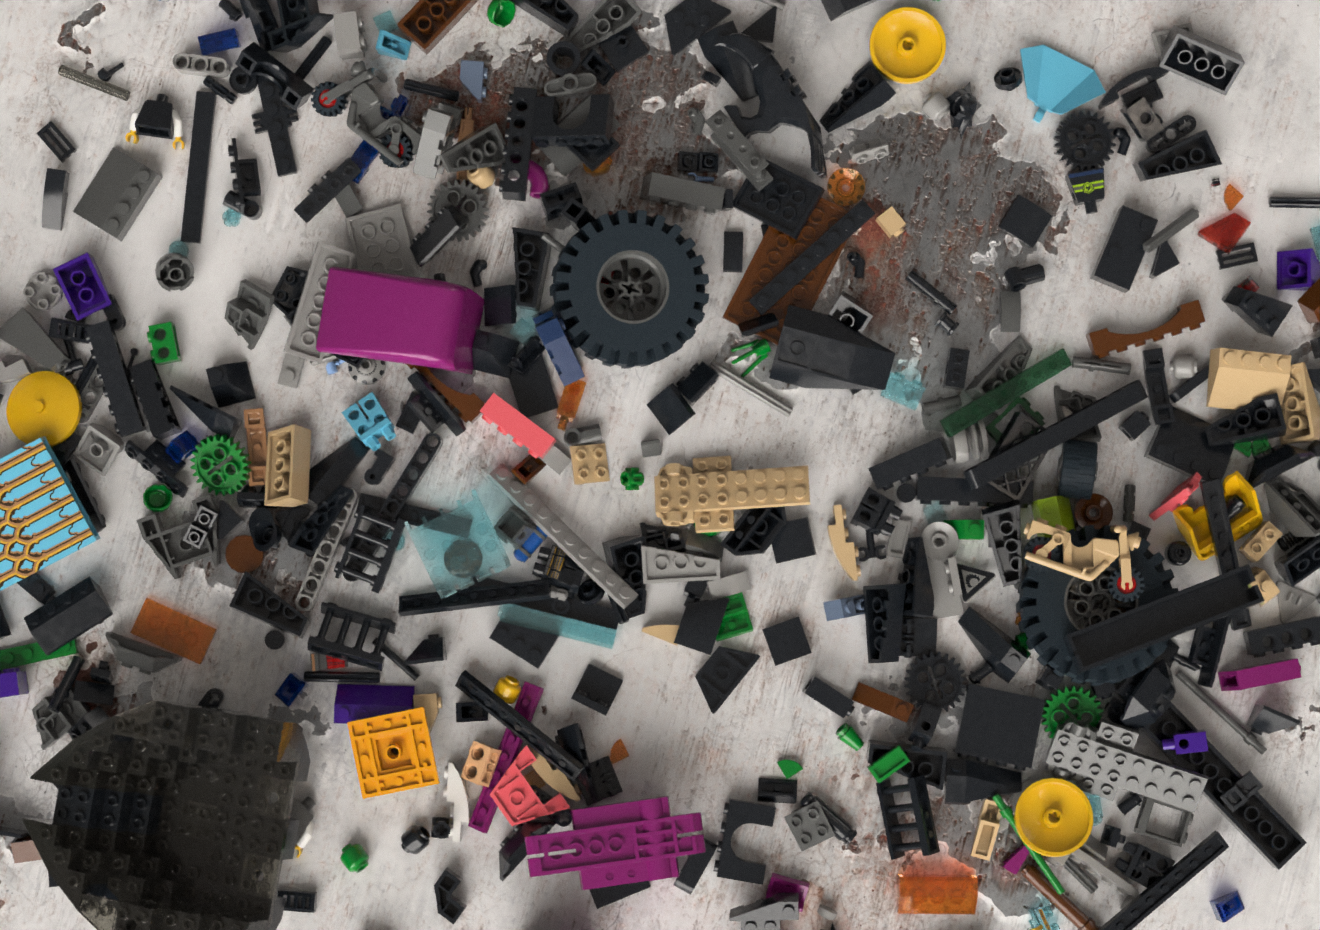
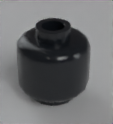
(1173, 557)
(415, 839)

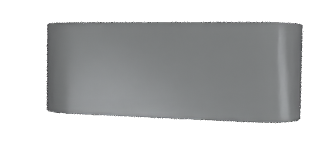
(193, 61)

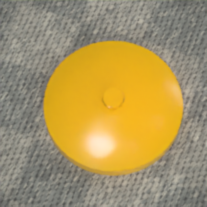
(907, 45)
(44, 406)
(1053, 817)

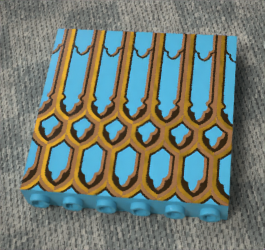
(38, 513)

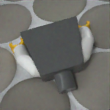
(302, 812)

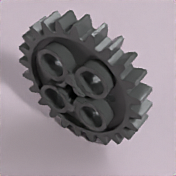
(474, 218)

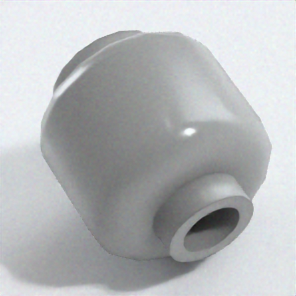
(935, 106)
(1184, 366)

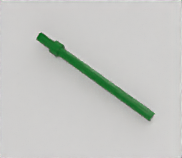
(1006, 812)

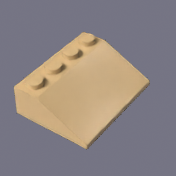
(1244, 375)

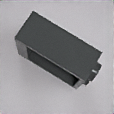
(1144, 815)

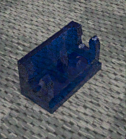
(219, 41)

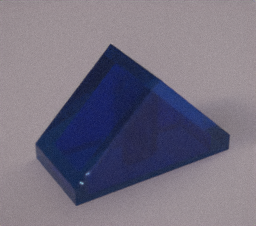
(291, 689)
(1227, 906)

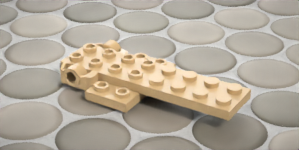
(713, 492)

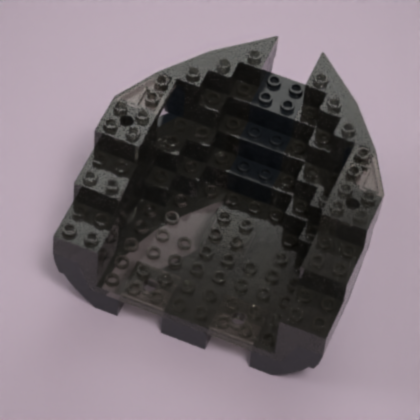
(174, 818)

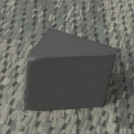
(651, 448)

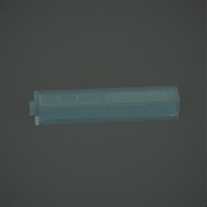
(557, 625)

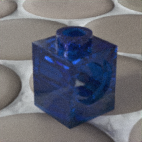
(182, 447)

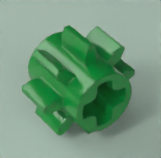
(632, 478)

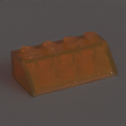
(936, 894)

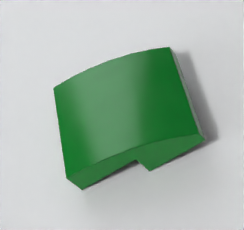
(736, 618)

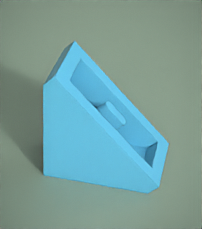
(392, 45)

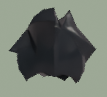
(962, 108)

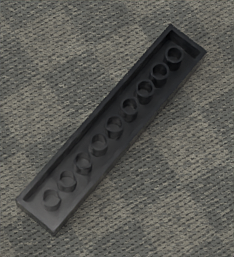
(1255, 818)

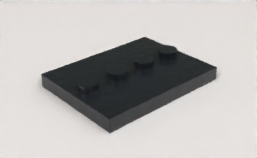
(782, 203)

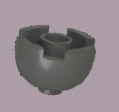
(174, 271)

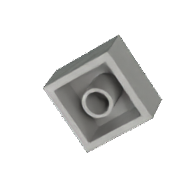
(349, 35)

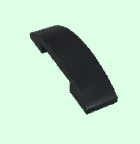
(1150, 73)
(1157, 387)

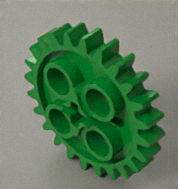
(210, 449)
(1084, 704)

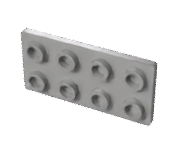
(945, 587)

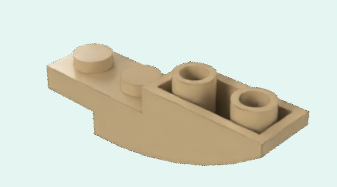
(843, 551)
(555, 777)

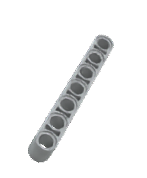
(327, 560)

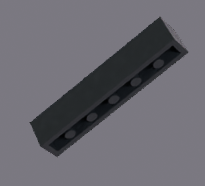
(115, 378)
(958, 490)

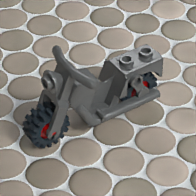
(365, 115)

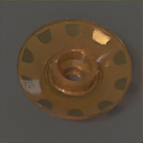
(848, 177)

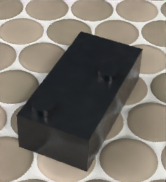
(1123, 249)

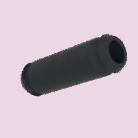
(842, 829)

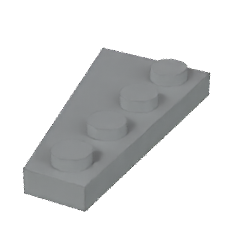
(673, 566)

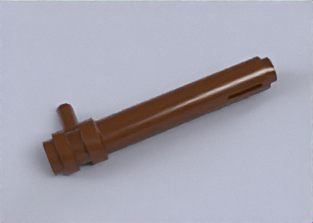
(1060, 901)

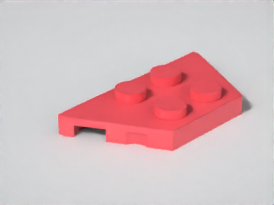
(1177, 496)

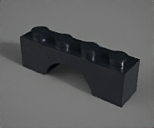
(257, 61)

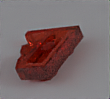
(1225, 232)

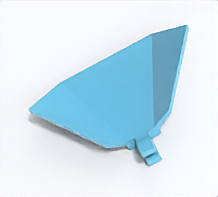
(1057, 81)

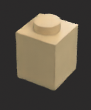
(891, 222)

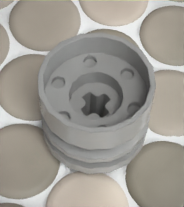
(970, 440)

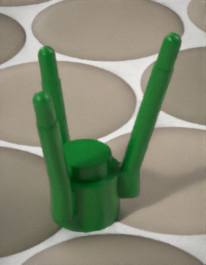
(759, 348)

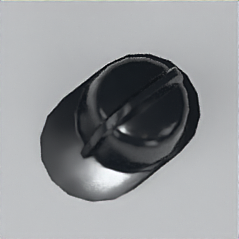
(264, 530)

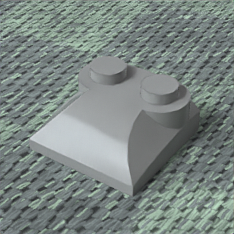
(98, 448)

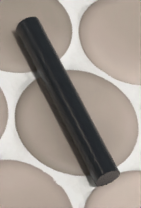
(398, 661)

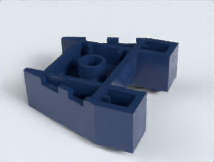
(557, 345)

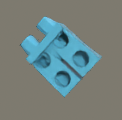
(375, 426)

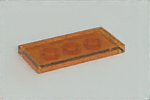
(173, 631)

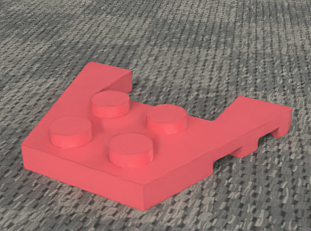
(516, 796)

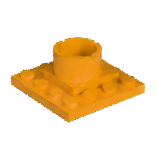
(388, 772)

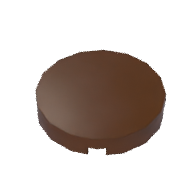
(243, 555)

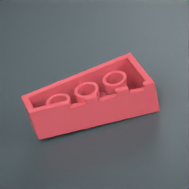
(518, 426)

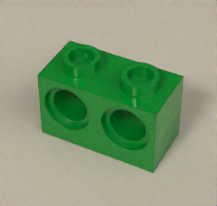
(169, 341)

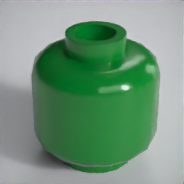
(354, 857)

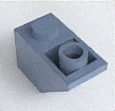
(472, 77)
(844, 607)

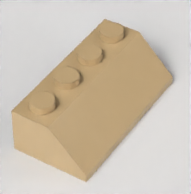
(288, 466)

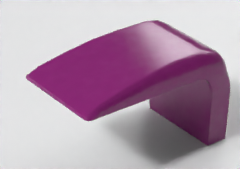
(399, 319)

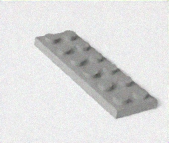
(307, 318)

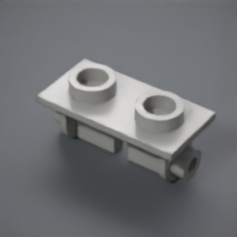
(877, 150)

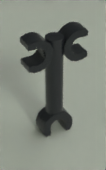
(871, 552)

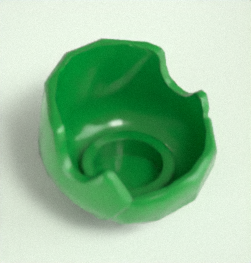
(501, 12)
(157, 498)

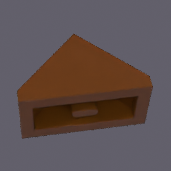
(528, 469)

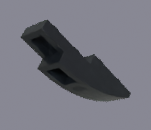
(261, 19)

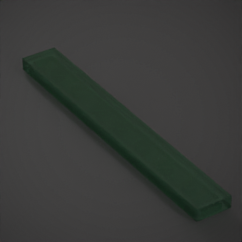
(1005, 392)

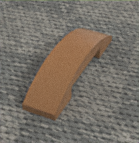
(256, 444)

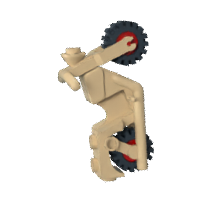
(1086, 561)

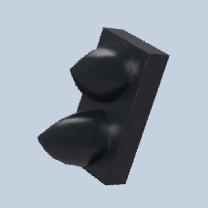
(250, 498)

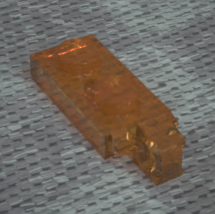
(570, 403)

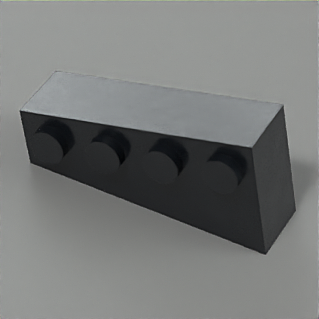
(530, 266)
(910, 463)

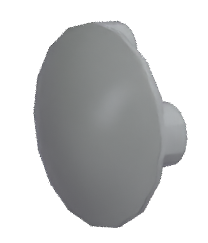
(43, 291)

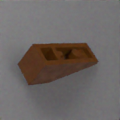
(882, 702)

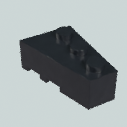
(1257, 310)
(524, 642)

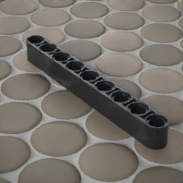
(401, 501)

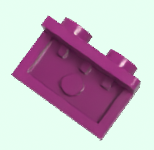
(784, 884)

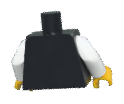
(156, 120)

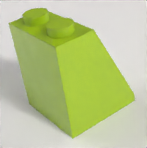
(1055, 510)

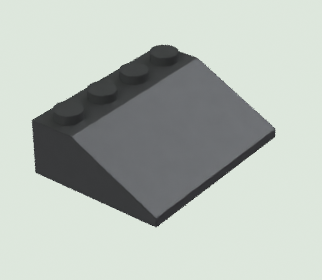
(117, 194)

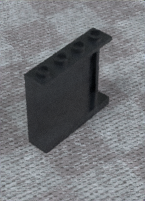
(999, 727)

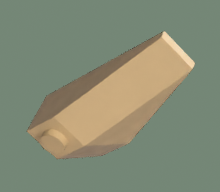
(1300, 408)

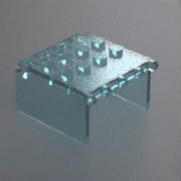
(459, 547)

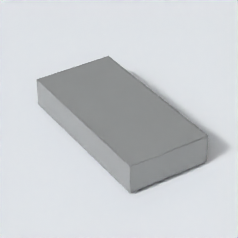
(898, 538)

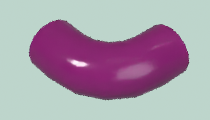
(537, 179)

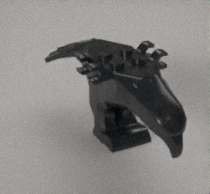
(778, 98)

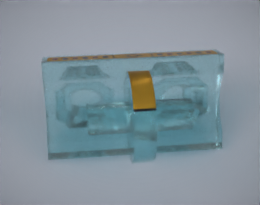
(1039, 919)

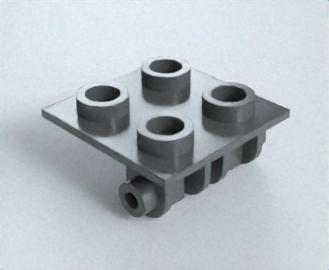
(809, 825)

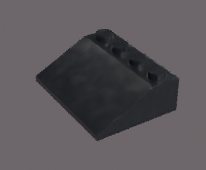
(1186, 448)

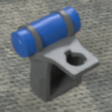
(518, 531)

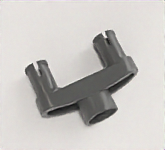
(582, 81)

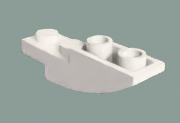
(457, 793)

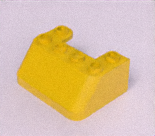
(1195, 526)

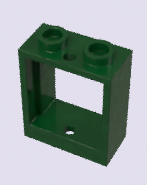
(995, 434)

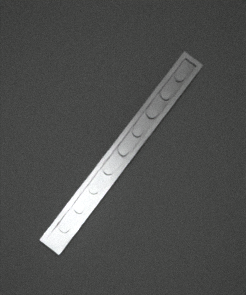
(563, 536)

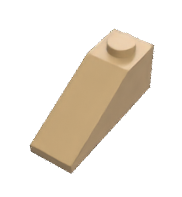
(431, 703)

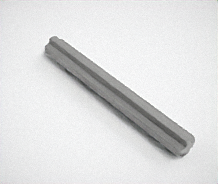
(750, 388)

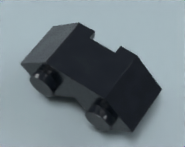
(447, 904)

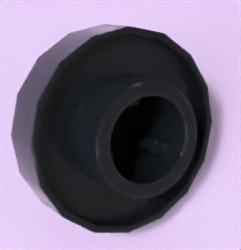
(1008, 78)
(242, 82)
(590, 592)

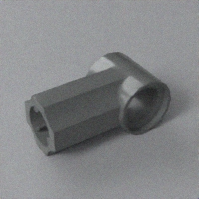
(585, 435)

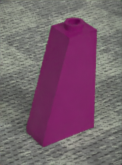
(1259, 675)

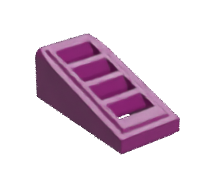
(1016, 859)

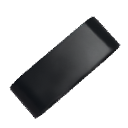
(694, 868)

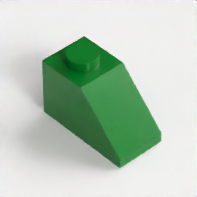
(968, 529)

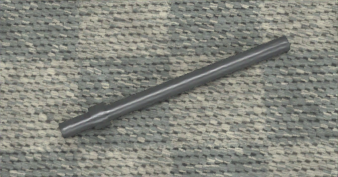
(1248, 737)

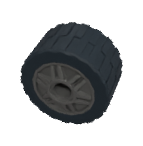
(1077, 469)

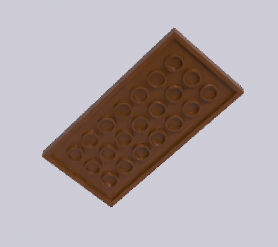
(772, 257)

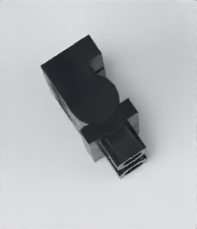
(874, 512)

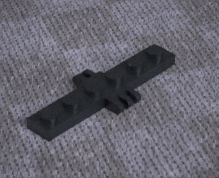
(275, 121)

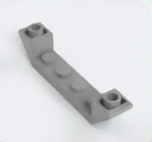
(1095, 867)

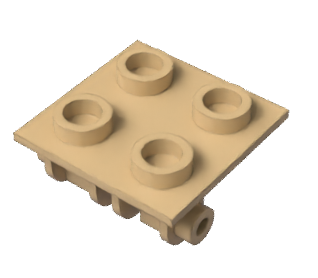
(589, 463)

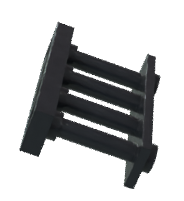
(389, 545)
(351, 654)
(923, 816)

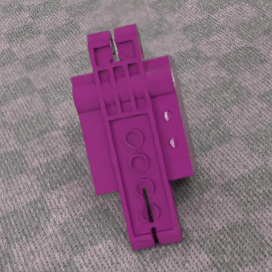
(619, 843)

